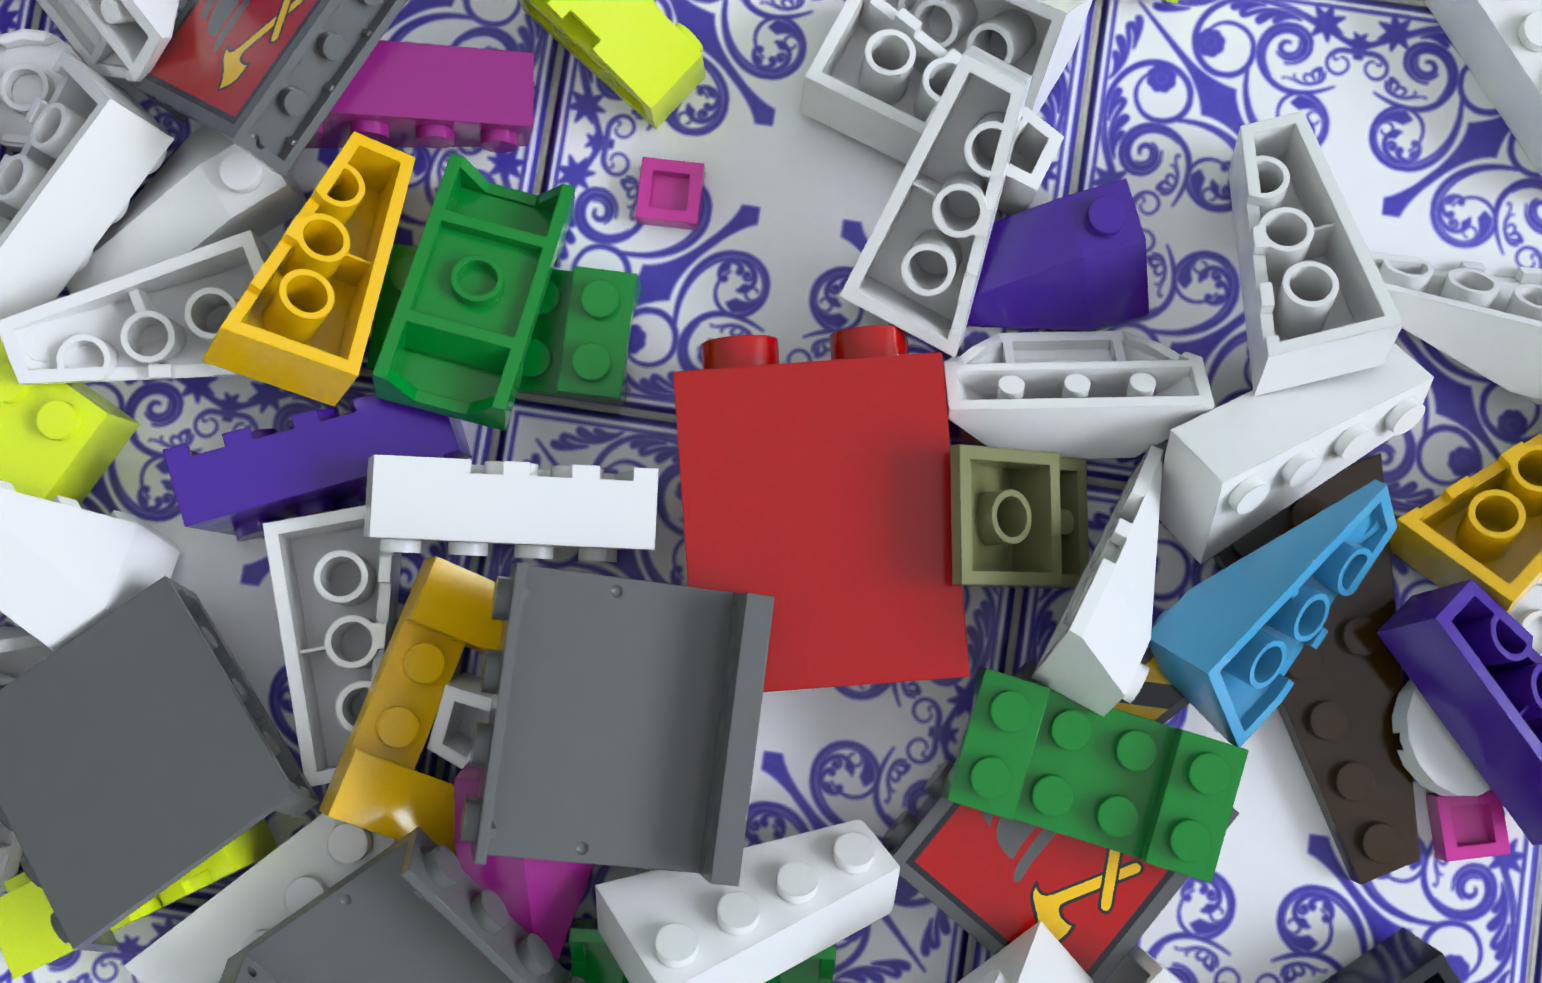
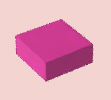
(670, 193)
(1467, 826)

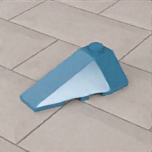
(1248, 623)

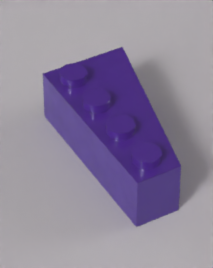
(303, 469)
(1483, 686)

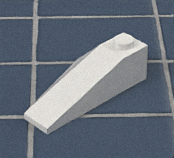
(1023, 33)
(194, 200)
(137, 324)
(71, 564)

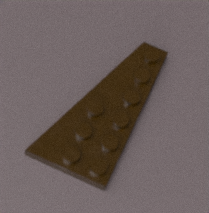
(1346, 701)

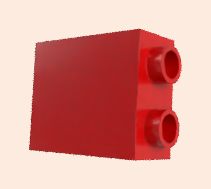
(829, 498)

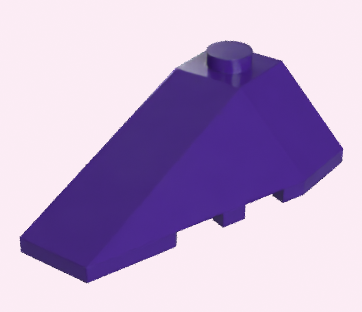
(1065, 265)

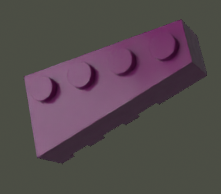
(436, 99)

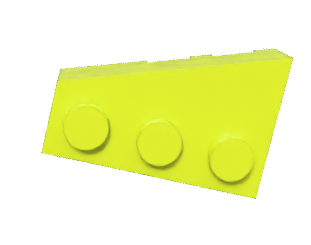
(628, 49)

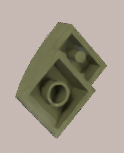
(1017, 518)

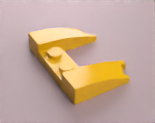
(376, 773)

